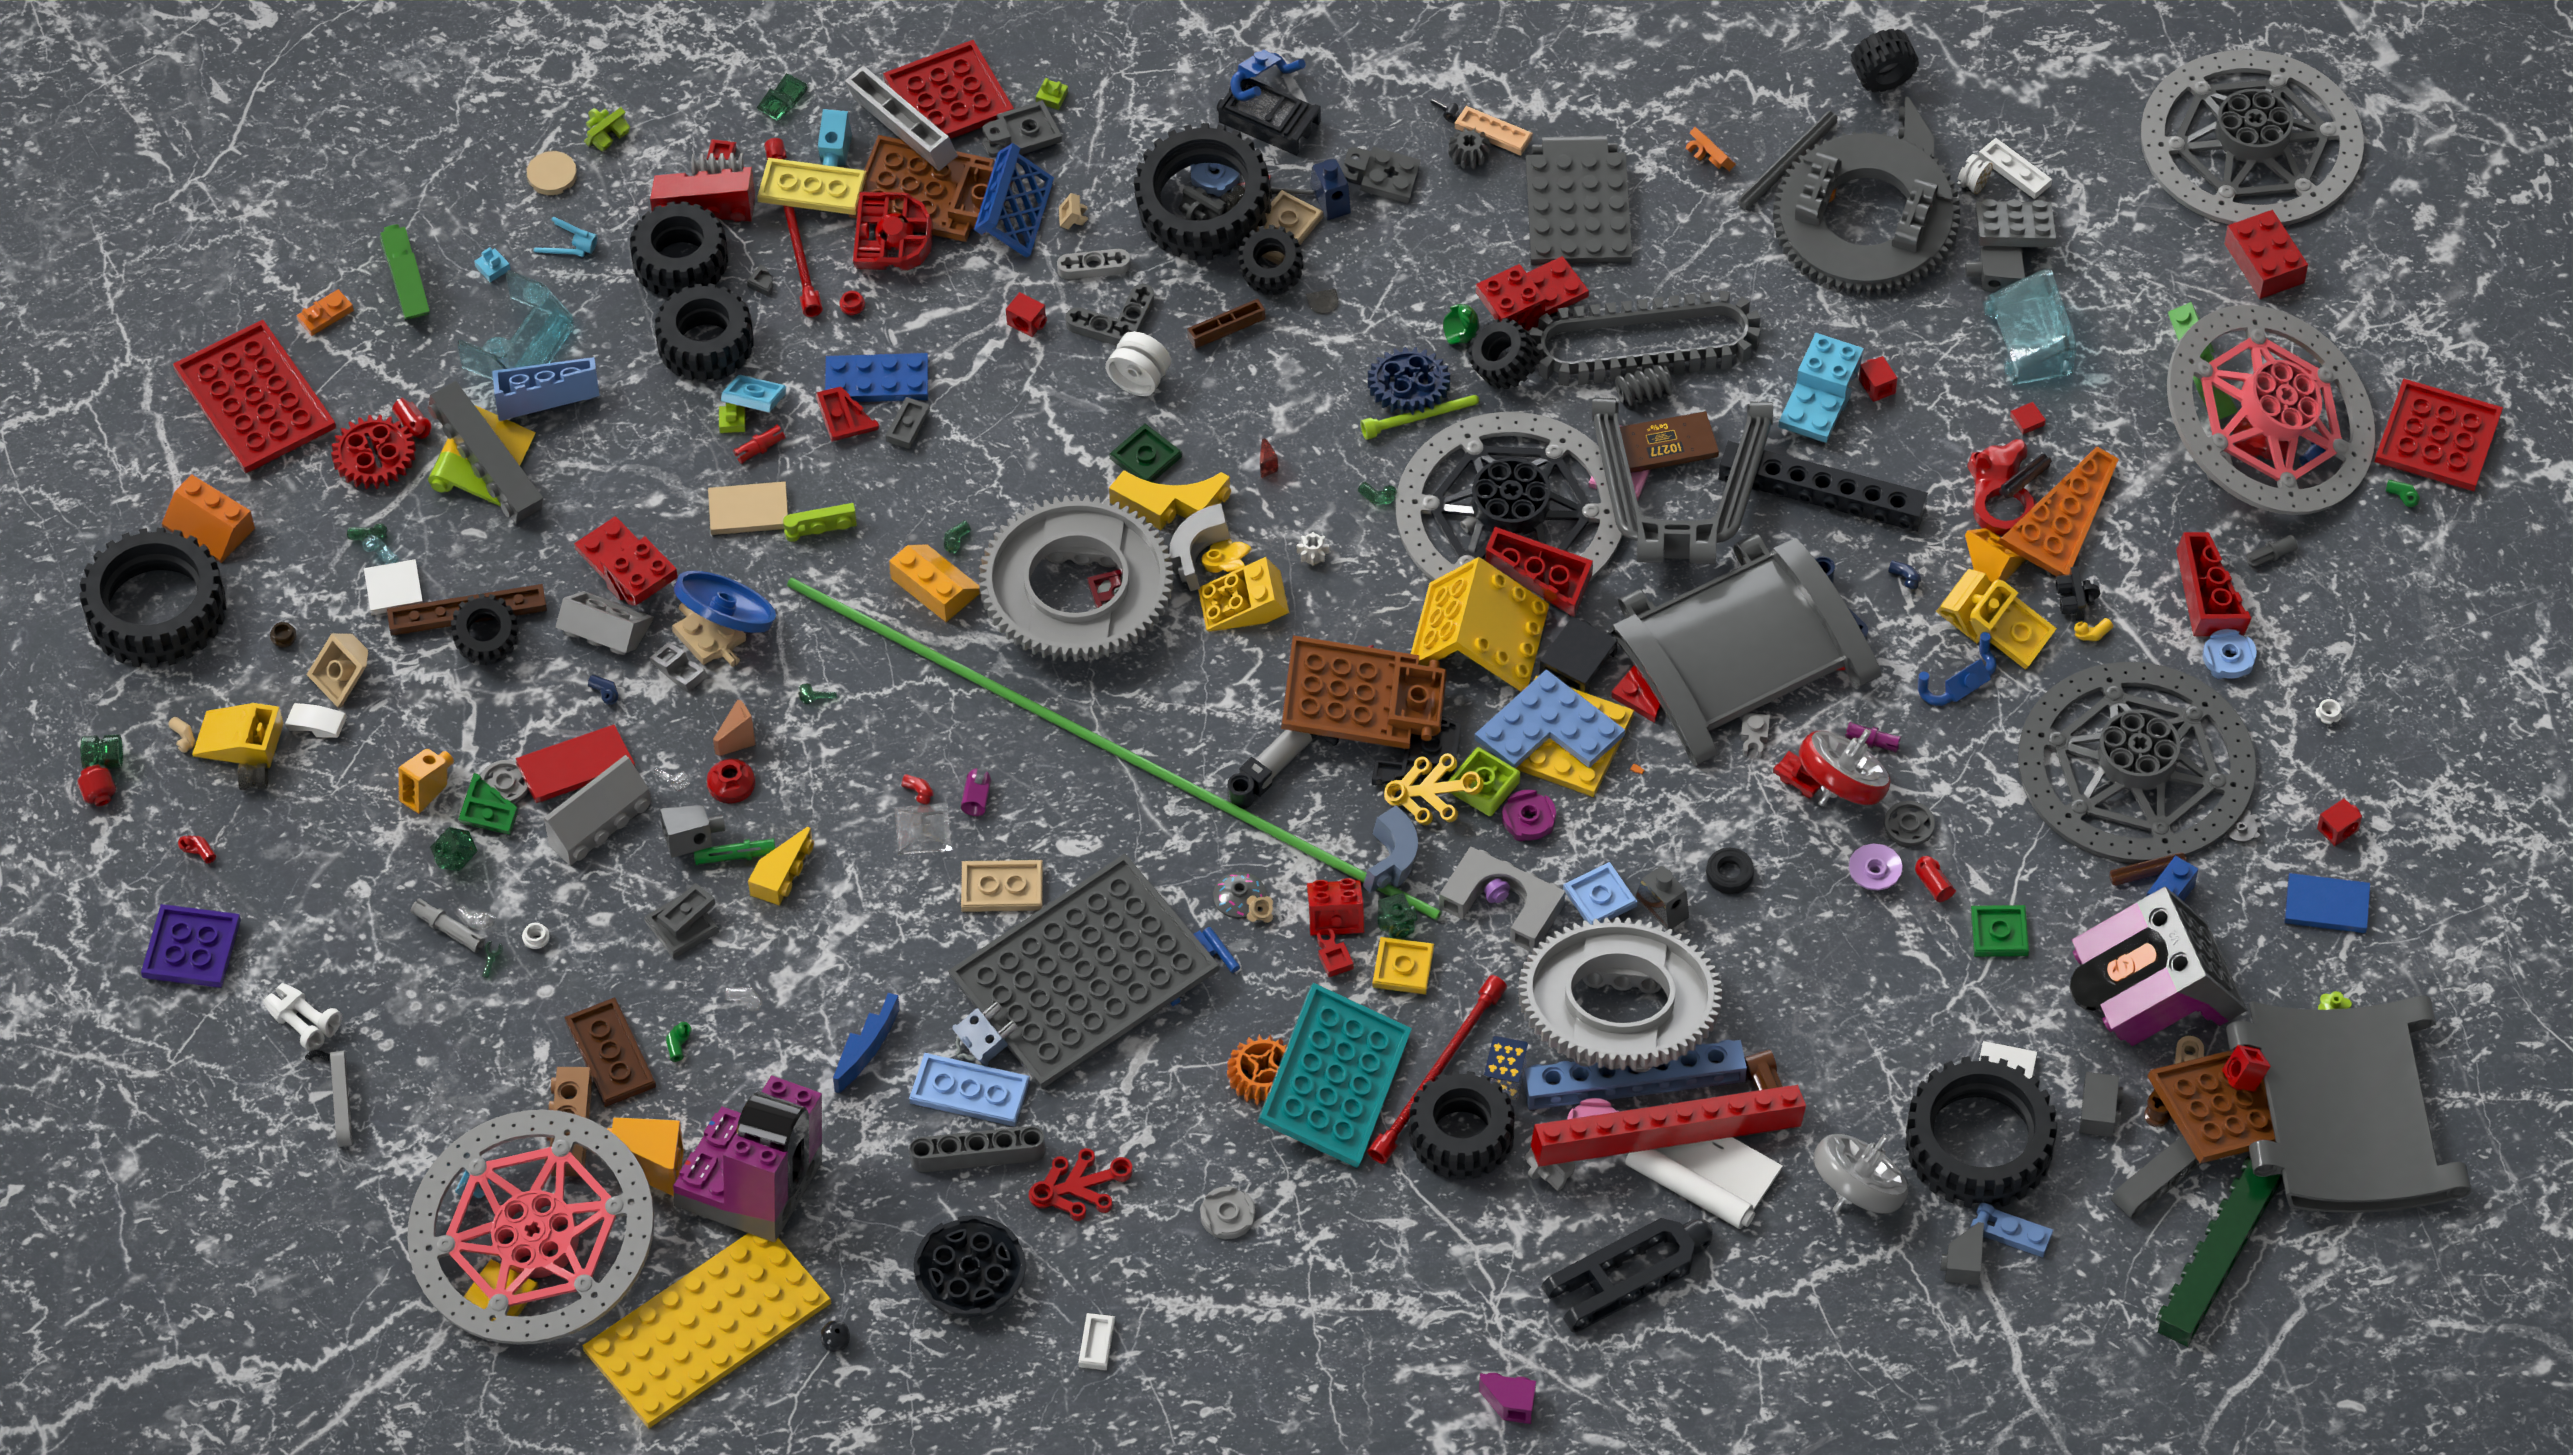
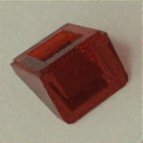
(1268, 459)

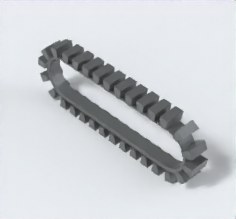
(1742, 347)

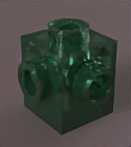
(453, 849)
(1396, 916)

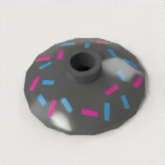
(1234, 903)

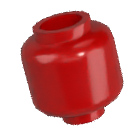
(96, 785)

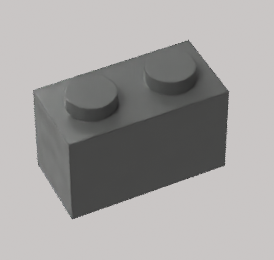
(2099, 1104)

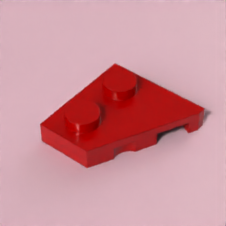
(843, 415)

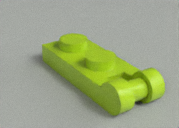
(819, 521)

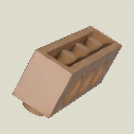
(576, 1083)

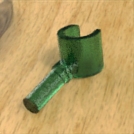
(808, 696)
(490, 958)

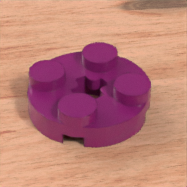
(1533, 828)

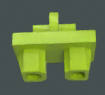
(598, 134)

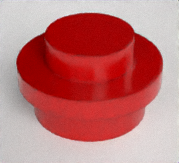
(852, 303)

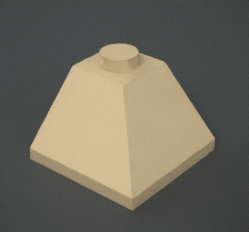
(339, 666)

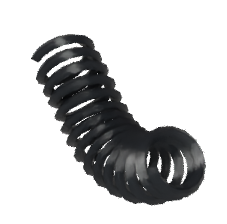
(309, 1057)

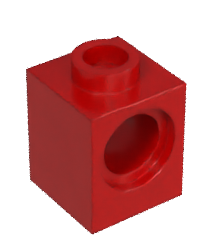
(1026, 314)
(1877, 378)
(2339, 821)
(2246, 1068)

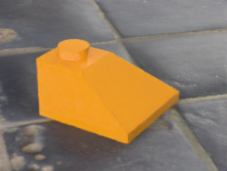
(1991, 557)

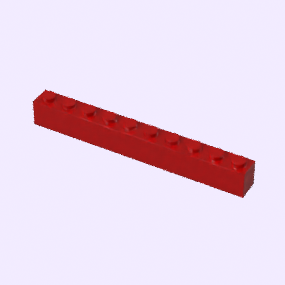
(1667, 1125)

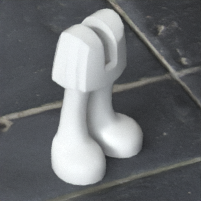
(294, 1002)

